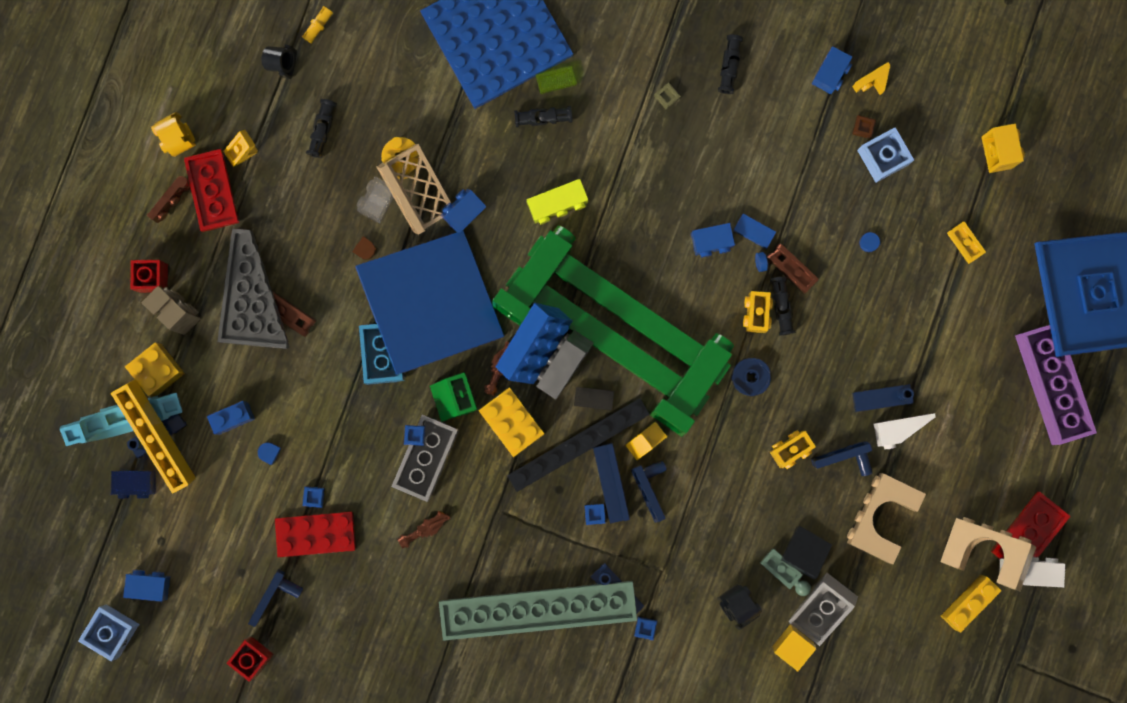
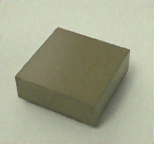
(667, 96)

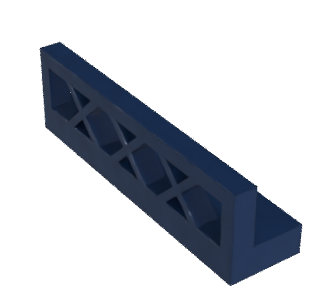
(611, 483)

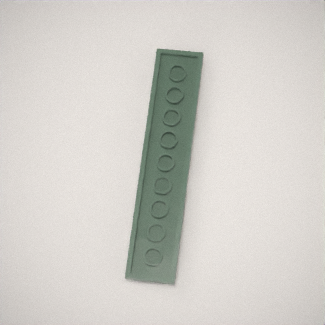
(537, 610)

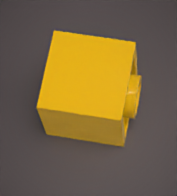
(794, 647)

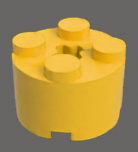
(173, 134)
(396, 147)

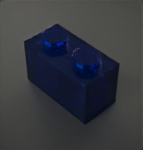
(133, 483)

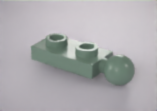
(785, 573)

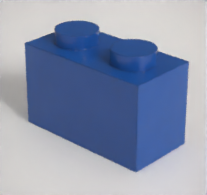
(830, 73)
(462, 210)
(712, 239)
(230, 417)
(146, 586)

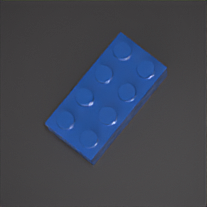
(533, 343)

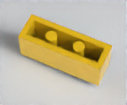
(970, 603)

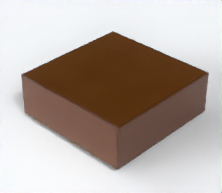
(863, 127)

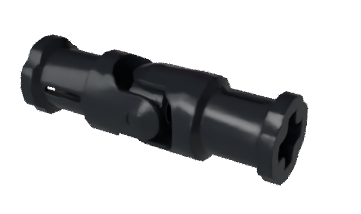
(730, 64)
(551, 115)
(320, 129)
(783, 304)

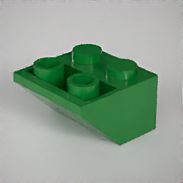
(453, 397)

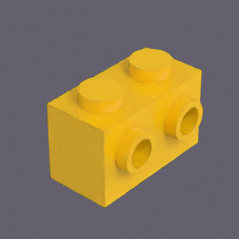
(758, 308)
(797, 446)

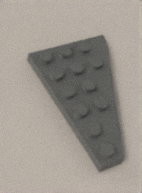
(248, 303)

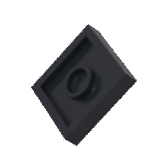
(806, 552)

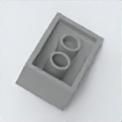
(823, 609)

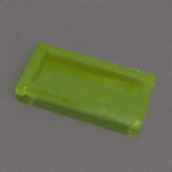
(556, 79)

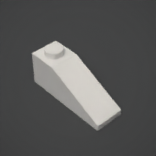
(898, 430)

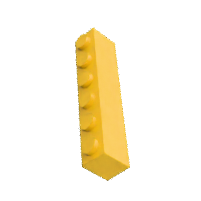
(153, 436)

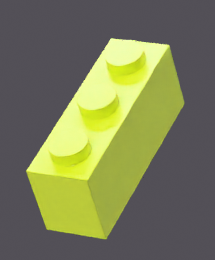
(557, 202)

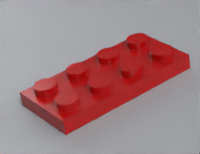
(211, 190)
(1037, 522)
(315, 534)

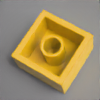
(1003, 148)
(154, 370)

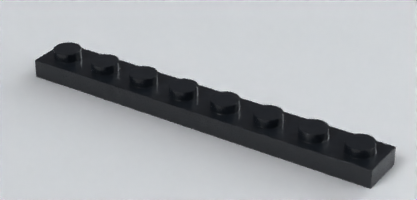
(578, 445)

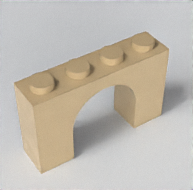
(863, 534)
(1017, 552)

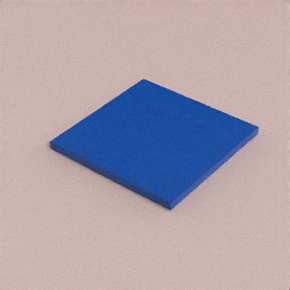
(1085, 292)
(429, 302)

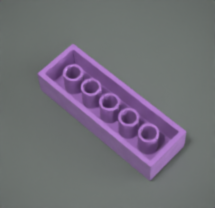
(1055, 387)

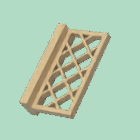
(400, 195)

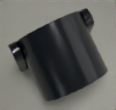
(280, 60)

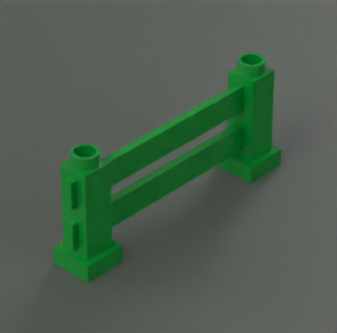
(684, 394)

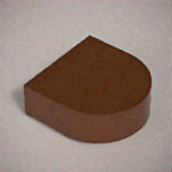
(365, 249)

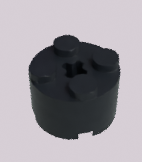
(739, 606)

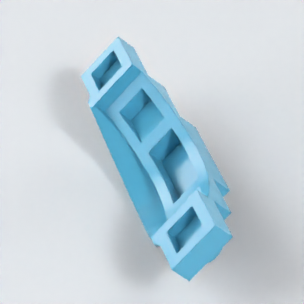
(112, 422)

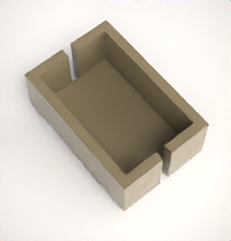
(174, 312)

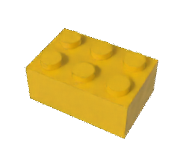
(511, 422)

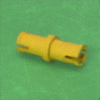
(317, 24)

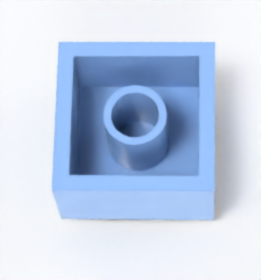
(885, 155)
(108, 632)

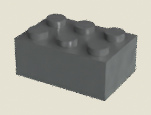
(563, 363)

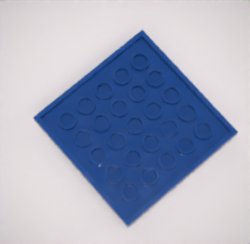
(495, 43)

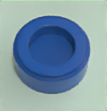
(869, 242)
(761, 261)

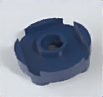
(740, 377)

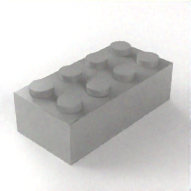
(425, 463)

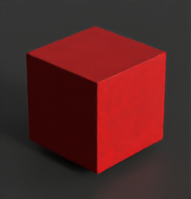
(148, 275)
(250, 658)

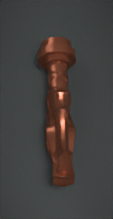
(491, 388)
(429, 527)

